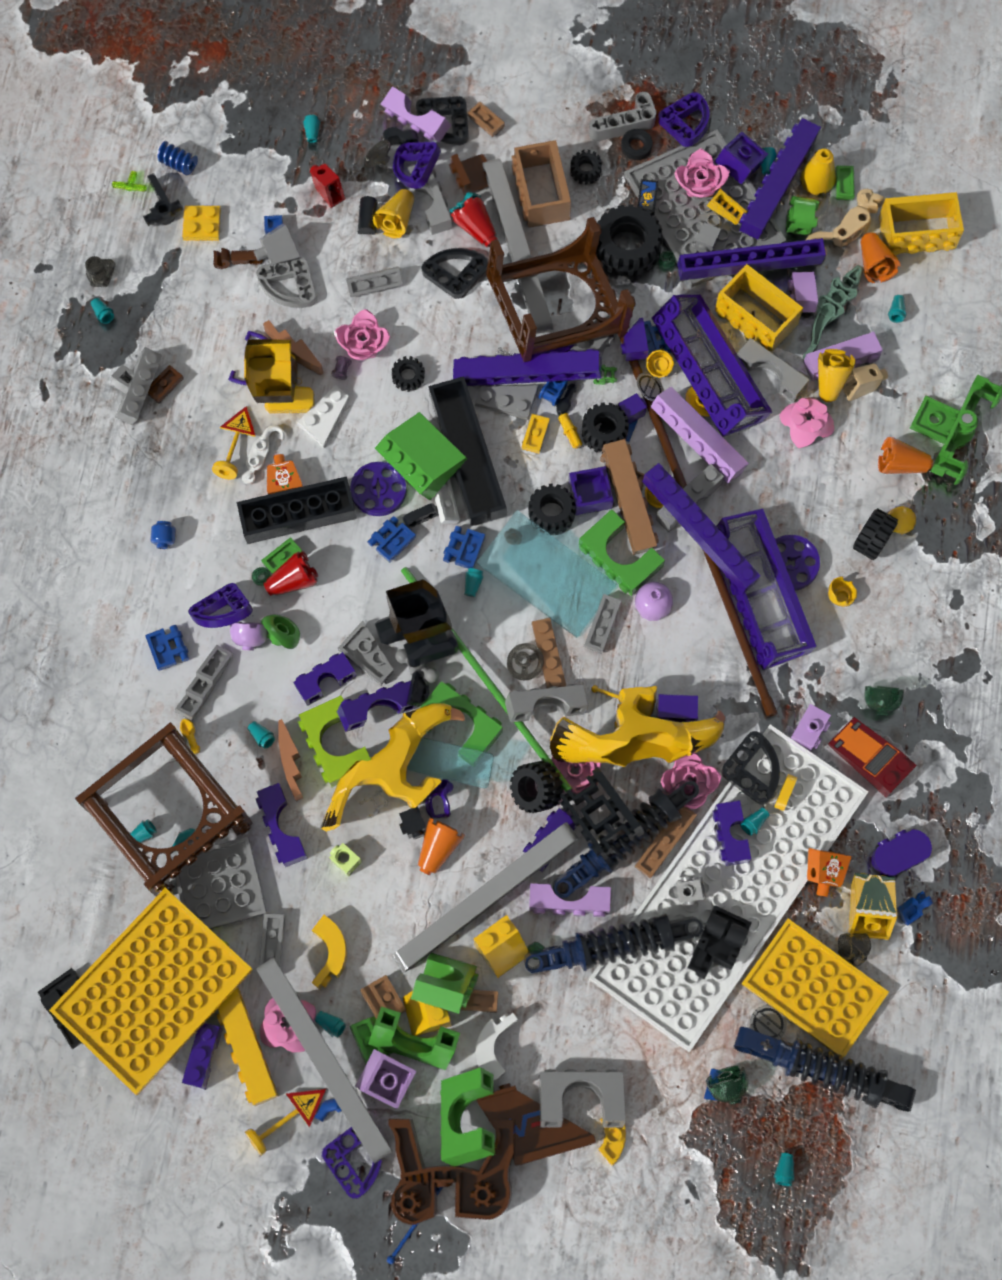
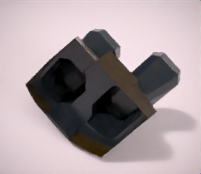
(421, 620)

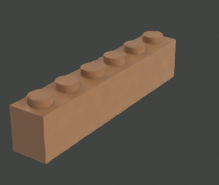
(629, 496)

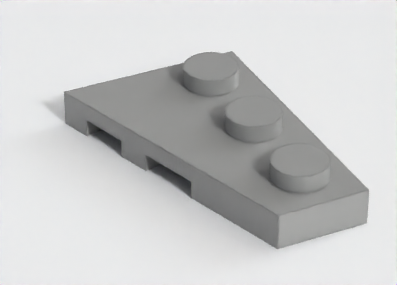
(508, 399)
(365, 653)

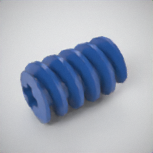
(177, 159)

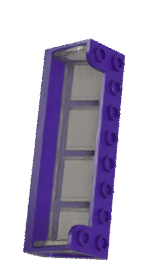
(711, 364)
(771, 605)

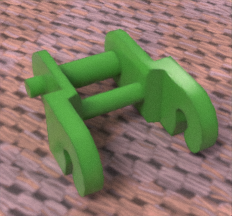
(612, 379)

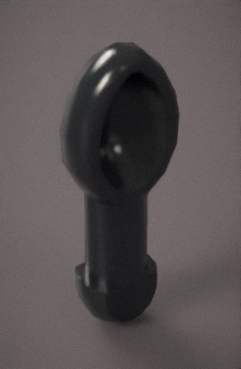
(564, 404)

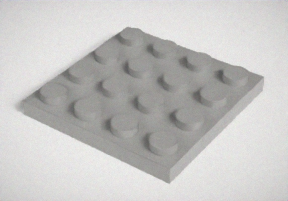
(222, 885)

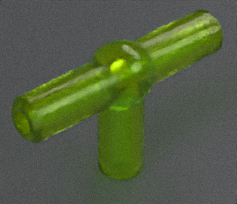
(129, 185)

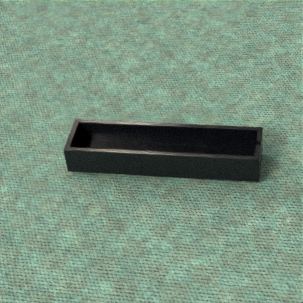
(461, 427)

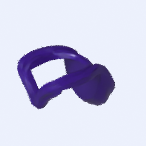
(441, 790)

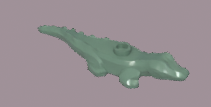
(832, 305)

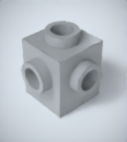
(694, 884)

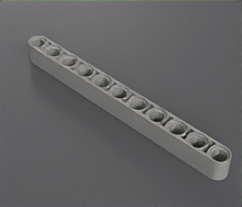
(516, 242)
(485, 897)
(324, 1060)

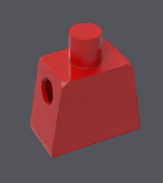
(322, 178)

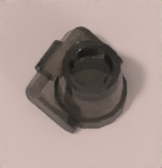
(97, 271)
(854, 945)

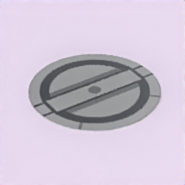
(649, 386)
(768, 1022)

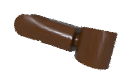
(223, 258)

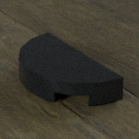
(418, 690)

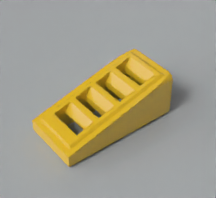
(719, 209)

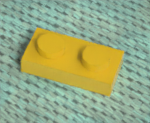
(535, 433)

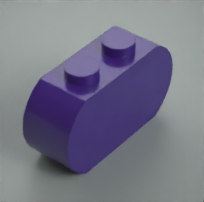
(901, 853)

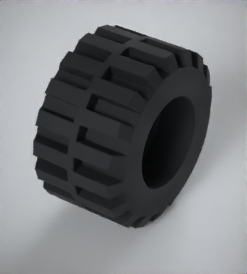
(606, 414)
(555, 495)
(875, 534)
(524, 787)

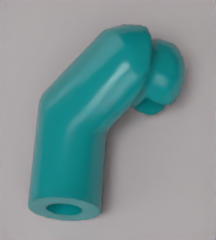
(182, 836)

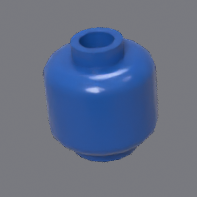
(163, 534)

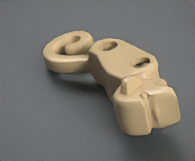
(854, 220)

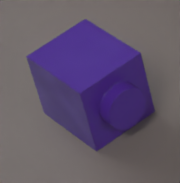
(634, 407)

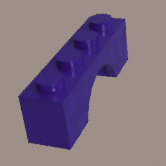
(354, 712)
(273, 802)

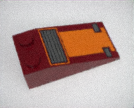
(872, 756)

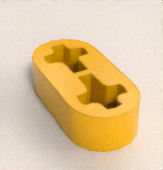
(785, 792)

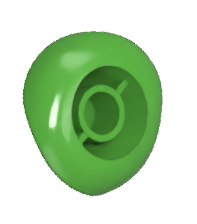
(281, 631)

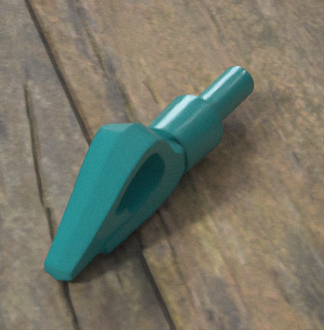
(459, 205)

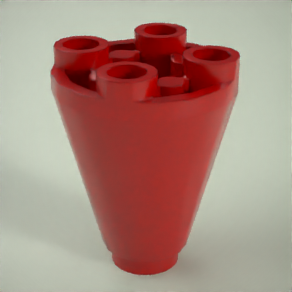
(475, 221)
(292, 576)

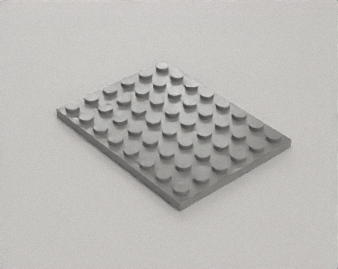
(685, 215)

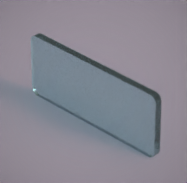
(452, 762)

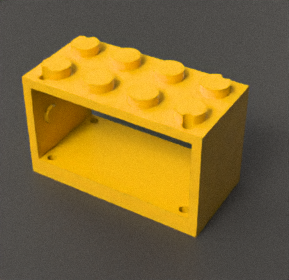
(920, 208)
(769, 297)

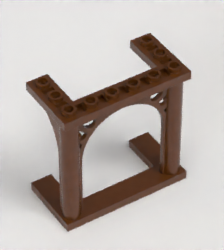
(577, 253)
(231, 815)

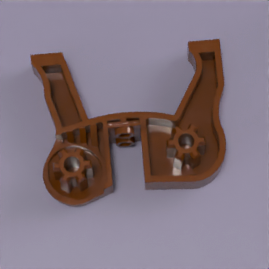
(478, 1193)

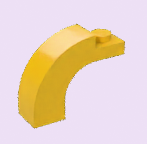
(337, 951)

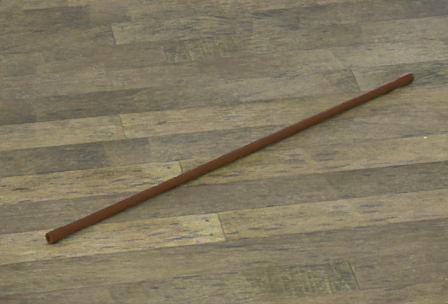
(766, 699)

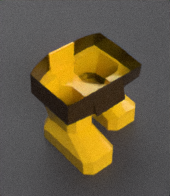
(274, 378)

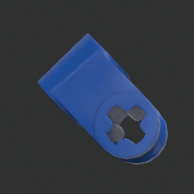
(553, 391)

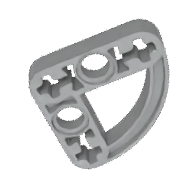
(292, 272)

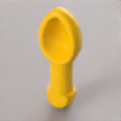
(188, 731)

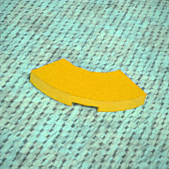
(613, 1143)

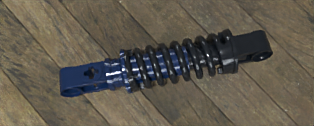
(661, 806)
(615, 943)
(802, 1059)

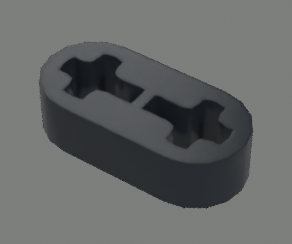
(420, 515)

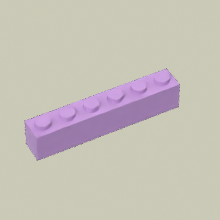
(699, 434)

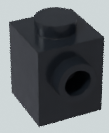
(412, 823)

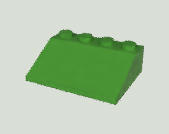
(421, 455)

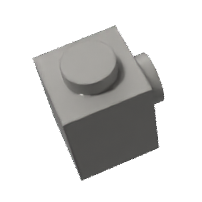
(707, 238)

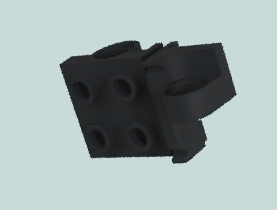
(719, 941)
(52, 993)

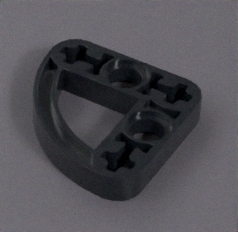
(455, 113)
(455, 282)
(741, 773)

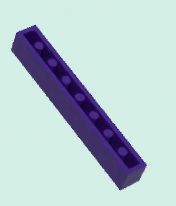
(780, 178)
(757, 257)
(541, 368)
(701, 528)

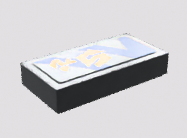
(648, 195)

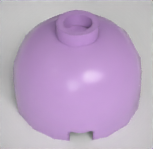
(653, 601)
(248, 634)

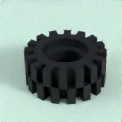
(586, 176)
(408, 364)

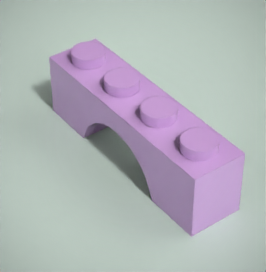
(431, 124)
(594, 902)

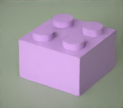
(385, 1079)

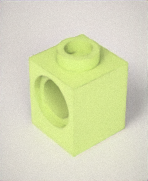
(349, 866)

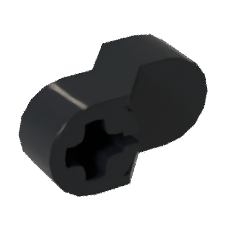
(397, 136)

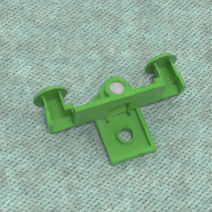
(954, 426)

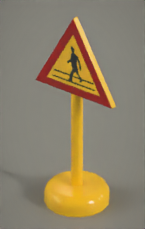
(239, 424)
(305, 1104)

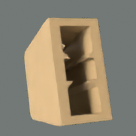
(864, 381)

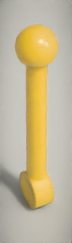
(595, 688)

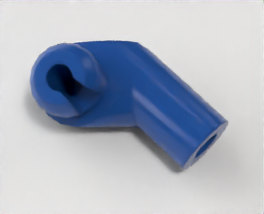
(326, 1107)

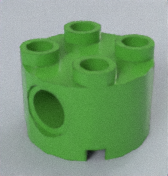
(801, 215)

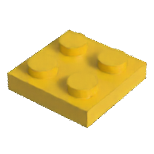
(201, 223)

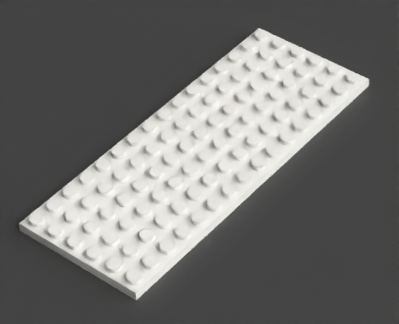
(760, 891)

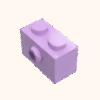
(804, 290)
(810, 727)

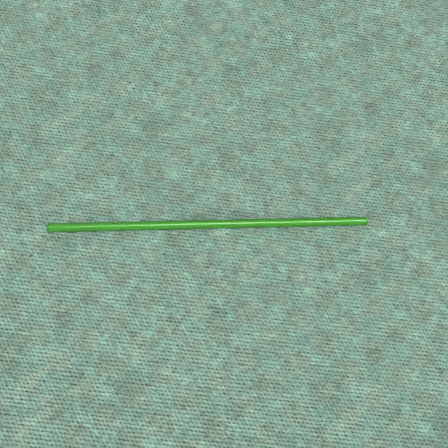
(498, 695)

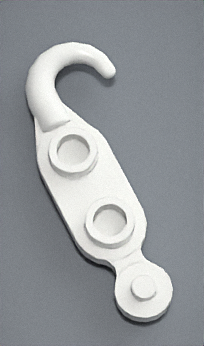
(259, 453)

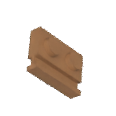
(382, 994)

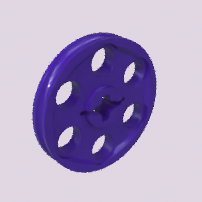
(370, 489)
(799, 565)

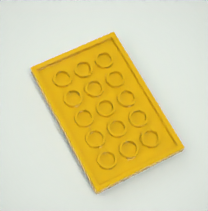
(815, 988)

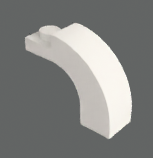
(486, 1042)

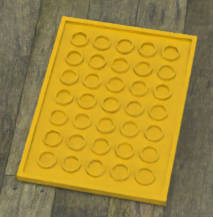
(151, 991)

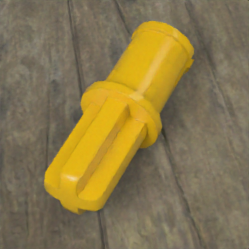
(570, 430)

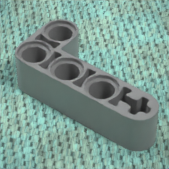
(602, 128)

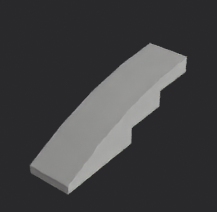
(204, 682)

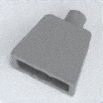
(277, 246)

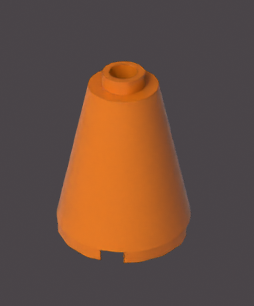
(878, 259)
(902, 458)
(437, 846)

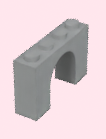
(607, 1086)

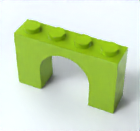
(315, 723)

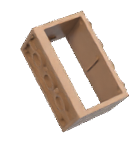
(538, 155)

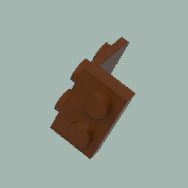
(469, 173)

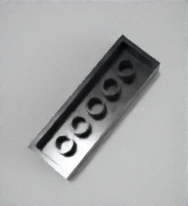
(296, 510)

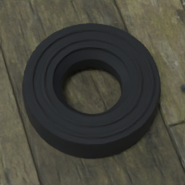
(638, 134)

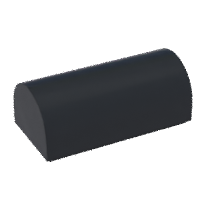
(367, 209)

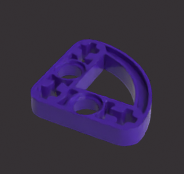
(671, 117)
(428, 155)
(228, 594)
(342, 1151)

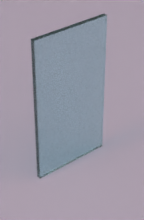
(546, 573)

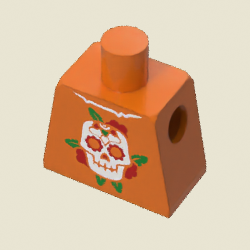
(282, 475)
(826, 869)

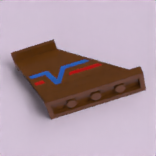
(530, 1139)

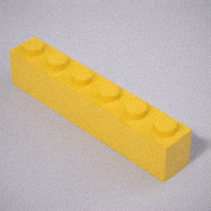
(246, 1050)

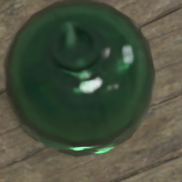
(883, 698)
(729, 1085)

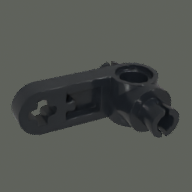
(156, 213)

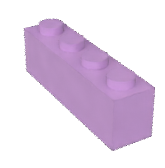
(862, 348)

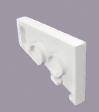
(322, 417)

